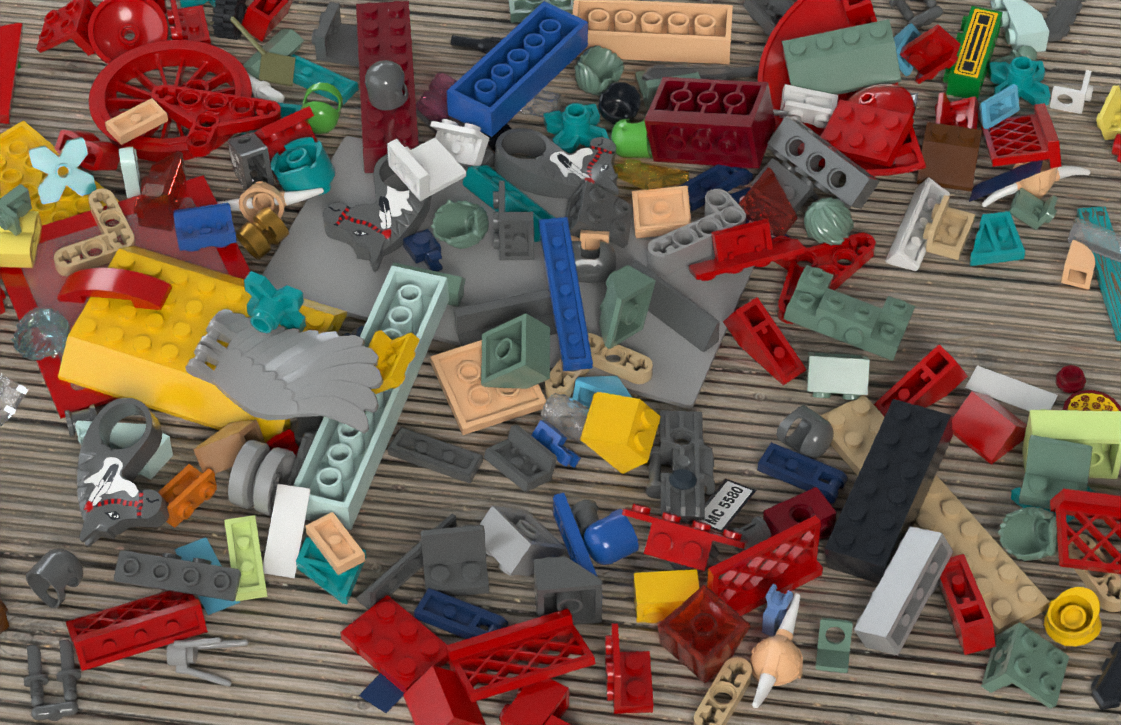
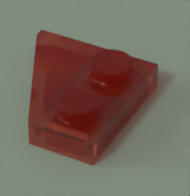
(769, 202)

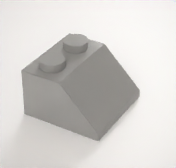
(517, 539)

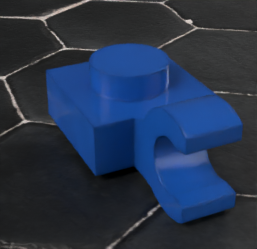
(554, 441)

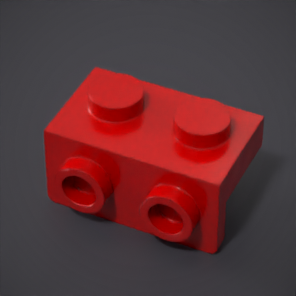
(188, 23)
(957, 113)

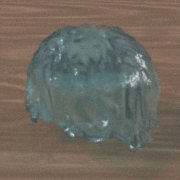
(41, 334)

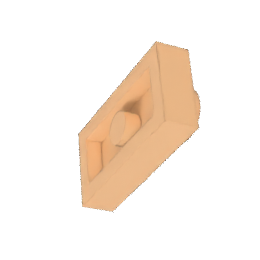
(136, 121)
(335, 543)

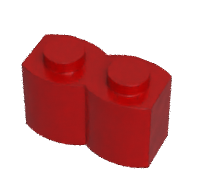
(101, 154)

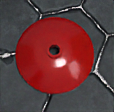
(117, 18)
(886, 97)

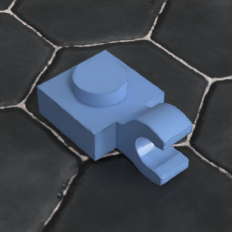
(776, 610)

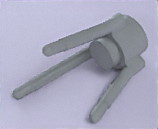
(185, 652)

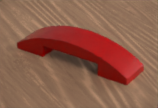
(115, 283)

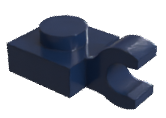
(424, 248)

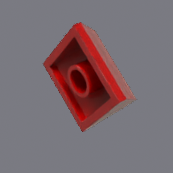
(987, 427)
(441, 700)

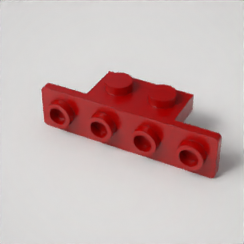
(743, 248)
(681, 541)

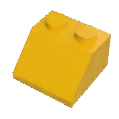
(620, 430)

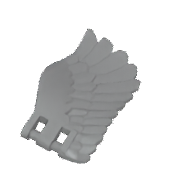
(289, 371)

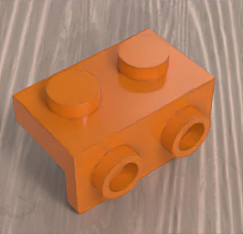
(187, 492)

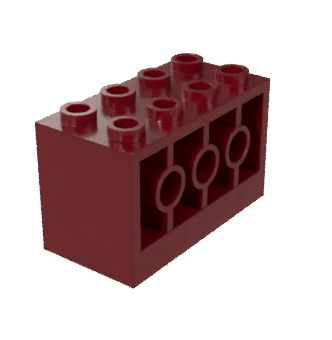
(710, 122)

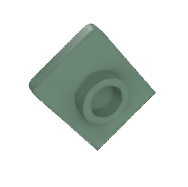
(831, 655)

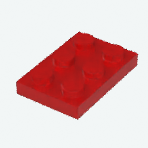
(867, 132)
(395, 643)

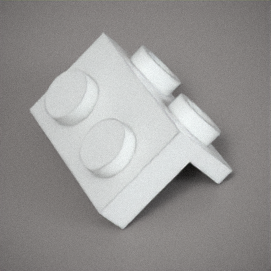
(808, 105)
(463, 143)

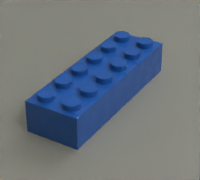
(517, 68)

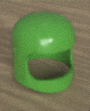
(325, 116)
(631, 139)

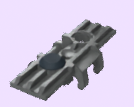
(691, 465)

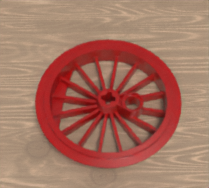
(182, 53)

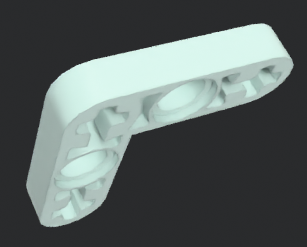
(130, 171)

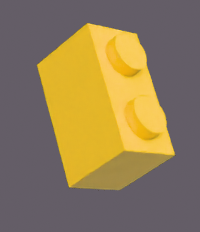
(662, 592)

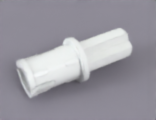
(263, 90)

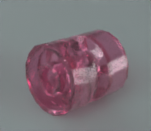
(434, 102)

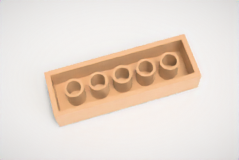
(659, 30)

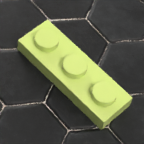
(246, 556)

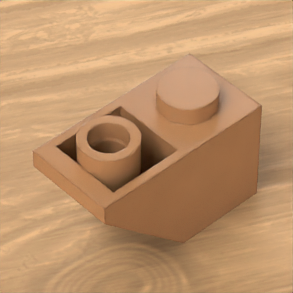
(223, 447)

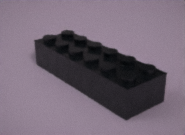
(889, 490)

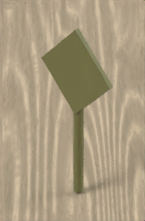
(273, 67)

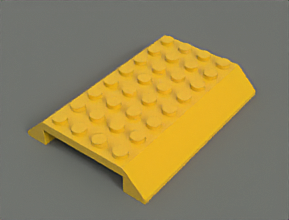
(146, 350)

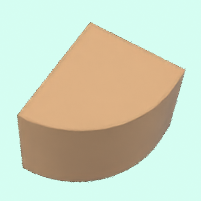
(1079, 266)

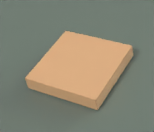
(660, 210)

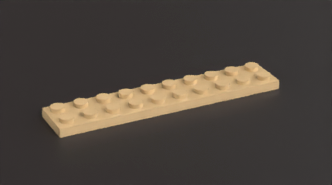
(1003, 585)

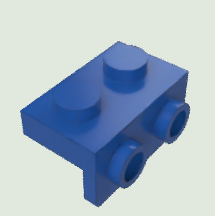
(204, 227)

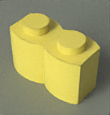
(21, 249)

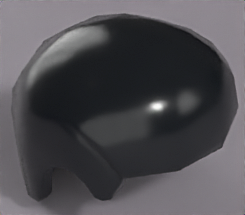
(619, 102)

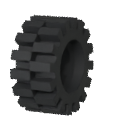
(223, 12)

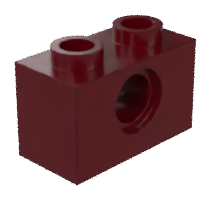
(799, 509)

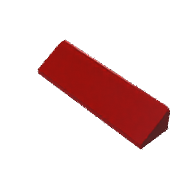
(10, 48)

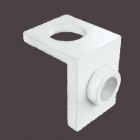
(1078, 97)

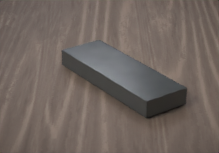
(435, 455)

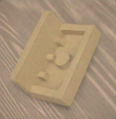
(948, 231)

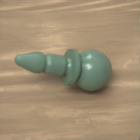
(1025, 51)

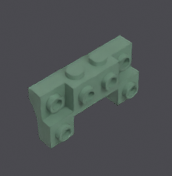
(846, 317)

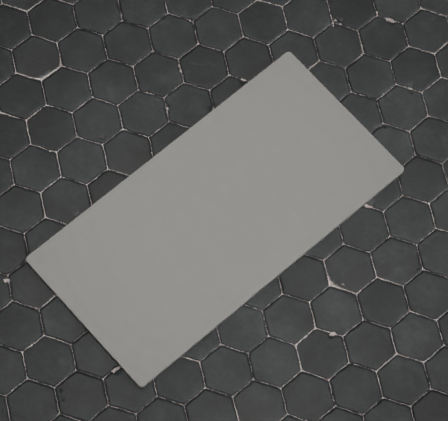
(333, 276)

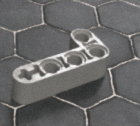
(694, 240)

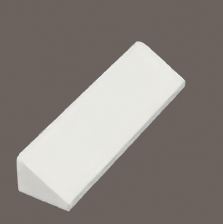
(909, 244)

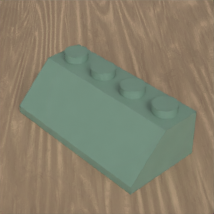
(843, 59)

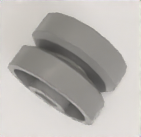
(256, 475)

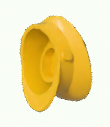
(1074, 617)

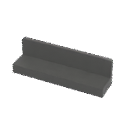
(479, 318)

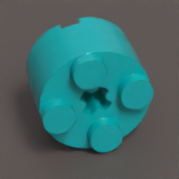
(303, 166)

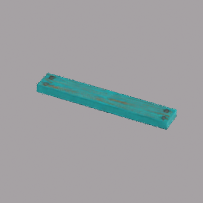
(1106, 270)

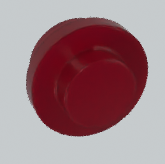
(1070, 379)

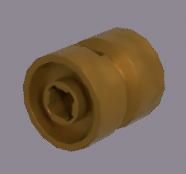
(256, 241)

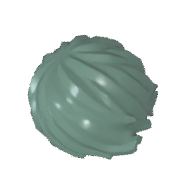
(597, 70)
(828, 221)
(460, 223)
(1029, 533)

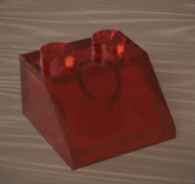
(161, 193)
(703, 633)

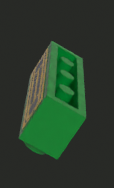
(976, 50)

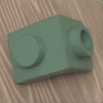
(1031, 209)

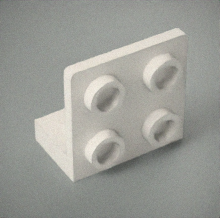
(424, 167)

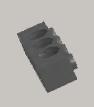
(858, 183)

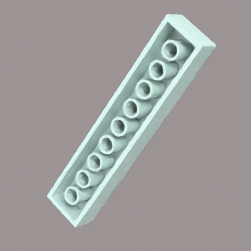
(344, 459)

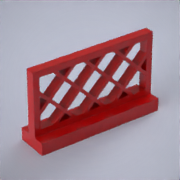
(1023, 139)
(1084, 506)
(780, 569)
(124, 637)
(523, 641)

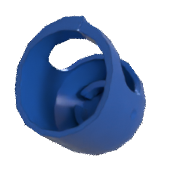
(610, 538)

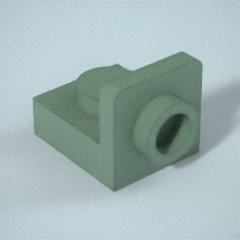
(12, 207)

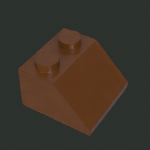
(950, 156)

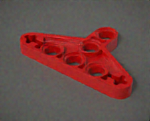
(226, 118)
(825, 257)

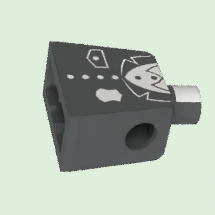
(250, 155)

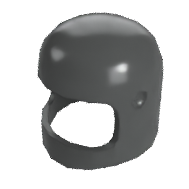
(385, 85)
(594, 265)
(811, 436)
(56, 569)

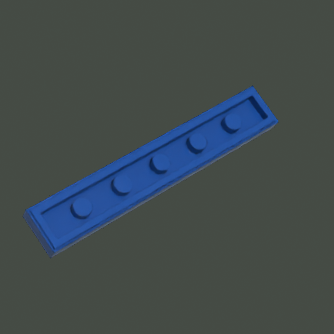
(565, 294)

